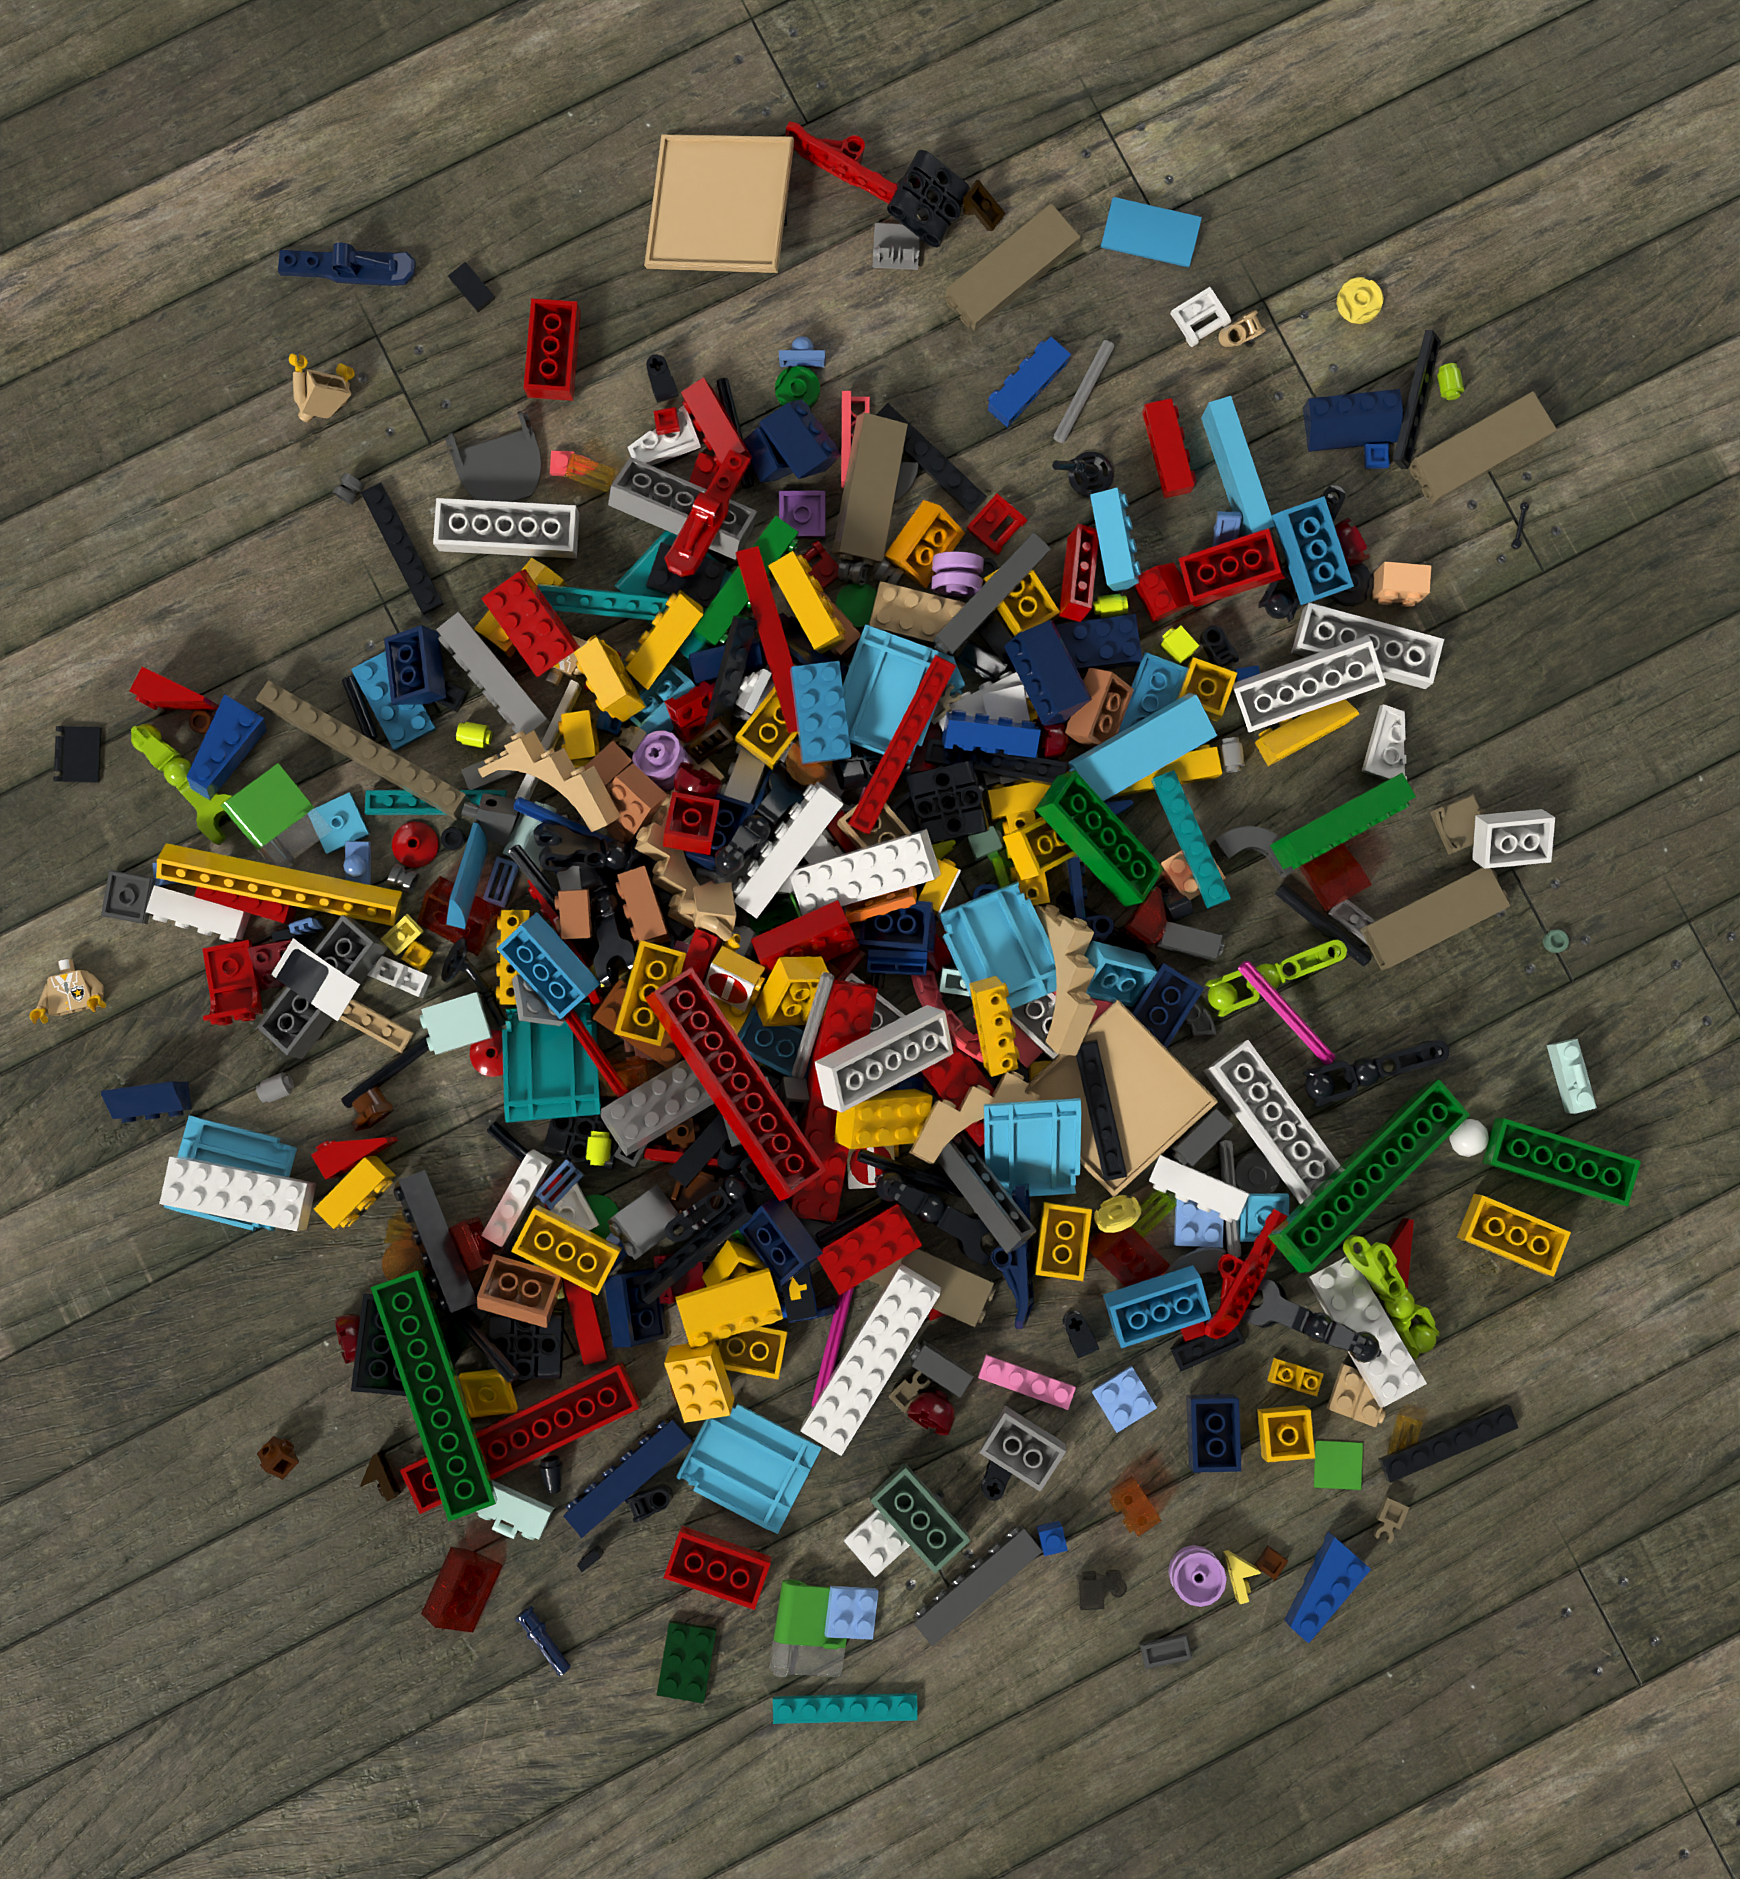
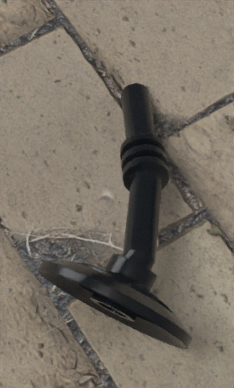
(1087, 472)
(458, 962)

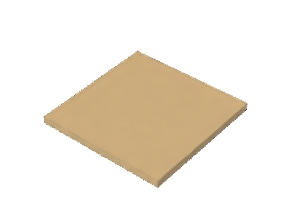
(719, 203)
(1148, 1091)

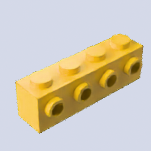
(1034, 887)
(508, 923)
(994, 1025)

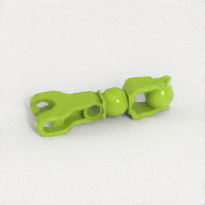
(147, 739)
(1224, 996)
(1399, 1303)

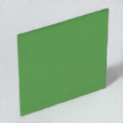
(1338, 1465)

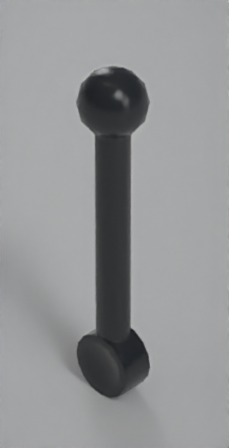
(1516, 544)

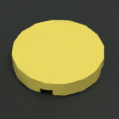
(1359, 300)
(1117, 1213)

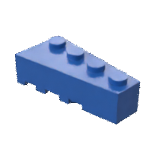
(990, 734)
(225, 746)
(1325, 1587)

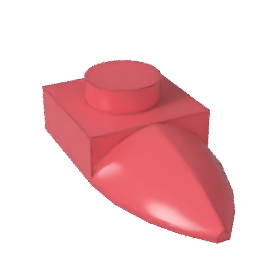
(560, 461)

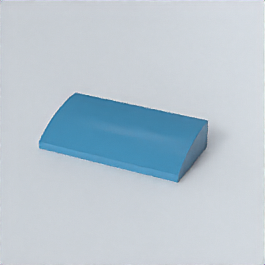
(1151, 232)
(468, 878)

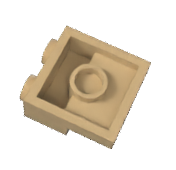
(1354, 1398)

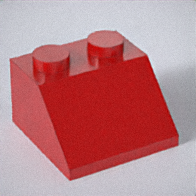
(1162, 591)

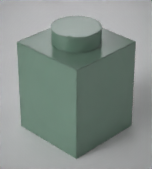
(985, 843)

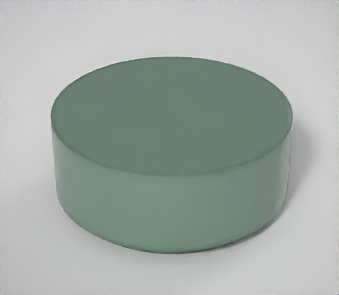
(1555, 941)

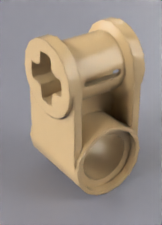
(1245, 329)

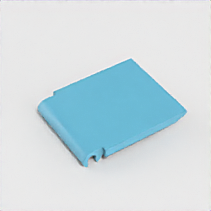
(882, 685)
(1004, 940)
(1034, 1144)
(235, 1148)
(749, 1466)

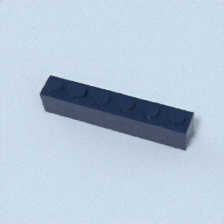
(627, 1477)

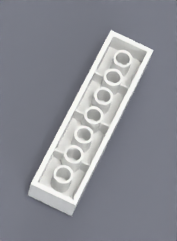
(1272, 1119)
(870, 1359)

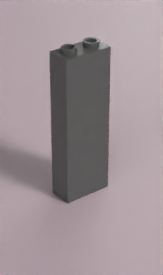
(991, 595)

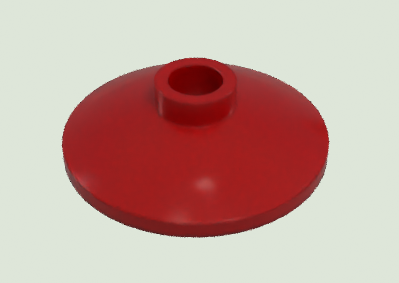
(426, 846)
(479, 1055)

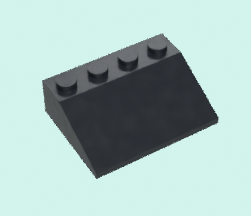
(374, 1362)

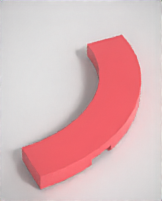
(929, 994)

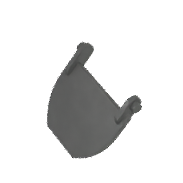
(500, 468)

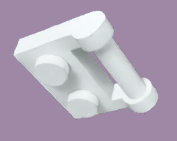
(1196, 310)

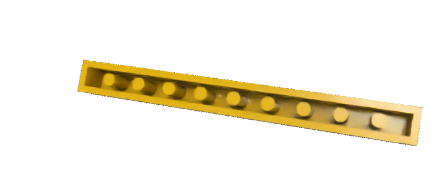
(1025, 796)
(278, 884)

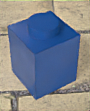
(1052, 1538)

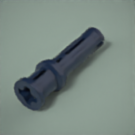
(536, 1632)

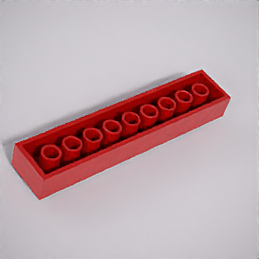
(844, 1021)
(735, 1084)
(538, 1429)

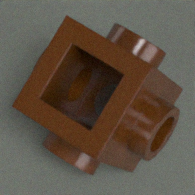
(692, 1129)
(278, 1457)

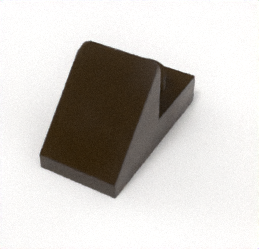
(983, 206)
(380, 1470)

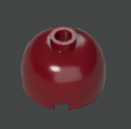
(1351, 543)
(1052, 740)
(696, 782)
(347, 1333)
(932, 1411)

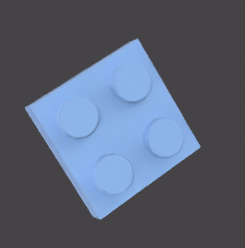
(1197, 1226)
(1123, 1399)
(851, 1612)

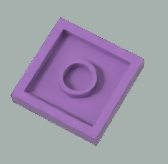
(803, 512)

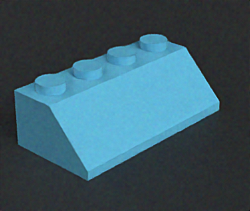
(1115, 539)

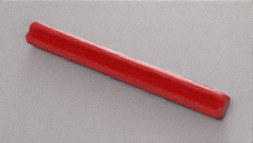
(596, 1054)

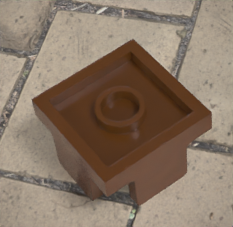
(699, 1188)

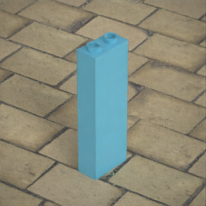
(1236, 466)
(1145, 747)

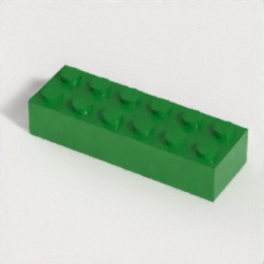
(732, 599)
(1343, 823)
(1099, 838)
(1561, 1162)

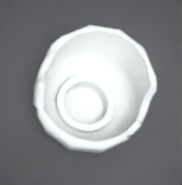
(1469, 1138)

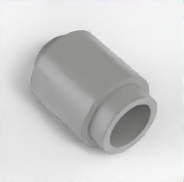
(1231, 754)
(275, 1088)

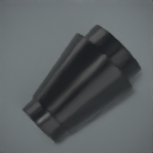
(551, 1473)

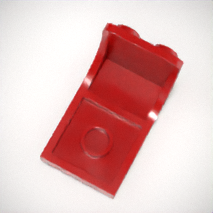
(231, 984)

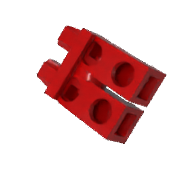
(690, 711)

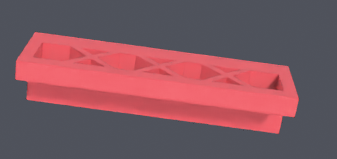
(847, 399)

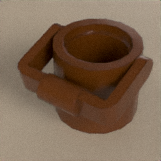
(371, 1109)

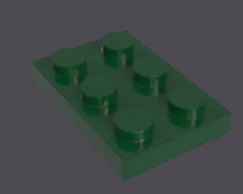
(686, 1661)

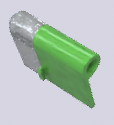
(276, 817)
(799, 1633)

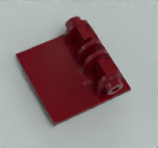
(265, 959)
(687, 1283)

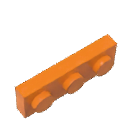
(881, 904)

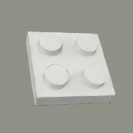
(876, 1542)

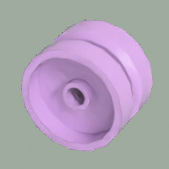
(957, 574)
(660, 757)
(1202, 1589)

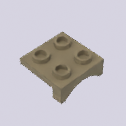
(1457, 823)

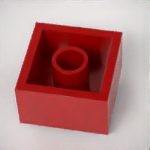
(691, 823)

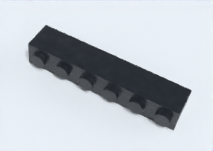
(435, 1244)

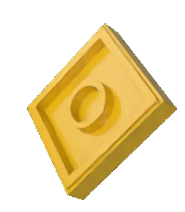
(487, 1393)

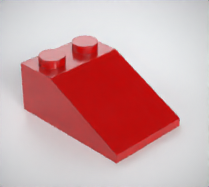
(161, 692)
(340, 1157)

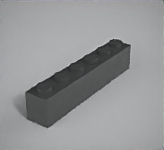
(985, 1193)
(977, 1584)

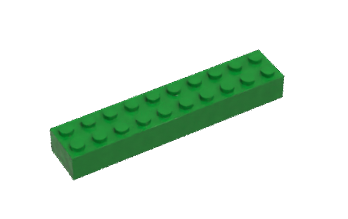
(1368, 1176)
(434, 1395)

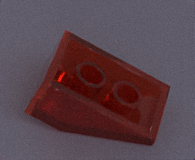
(1335, 876)
(471, 1246)
(1128, 1256)

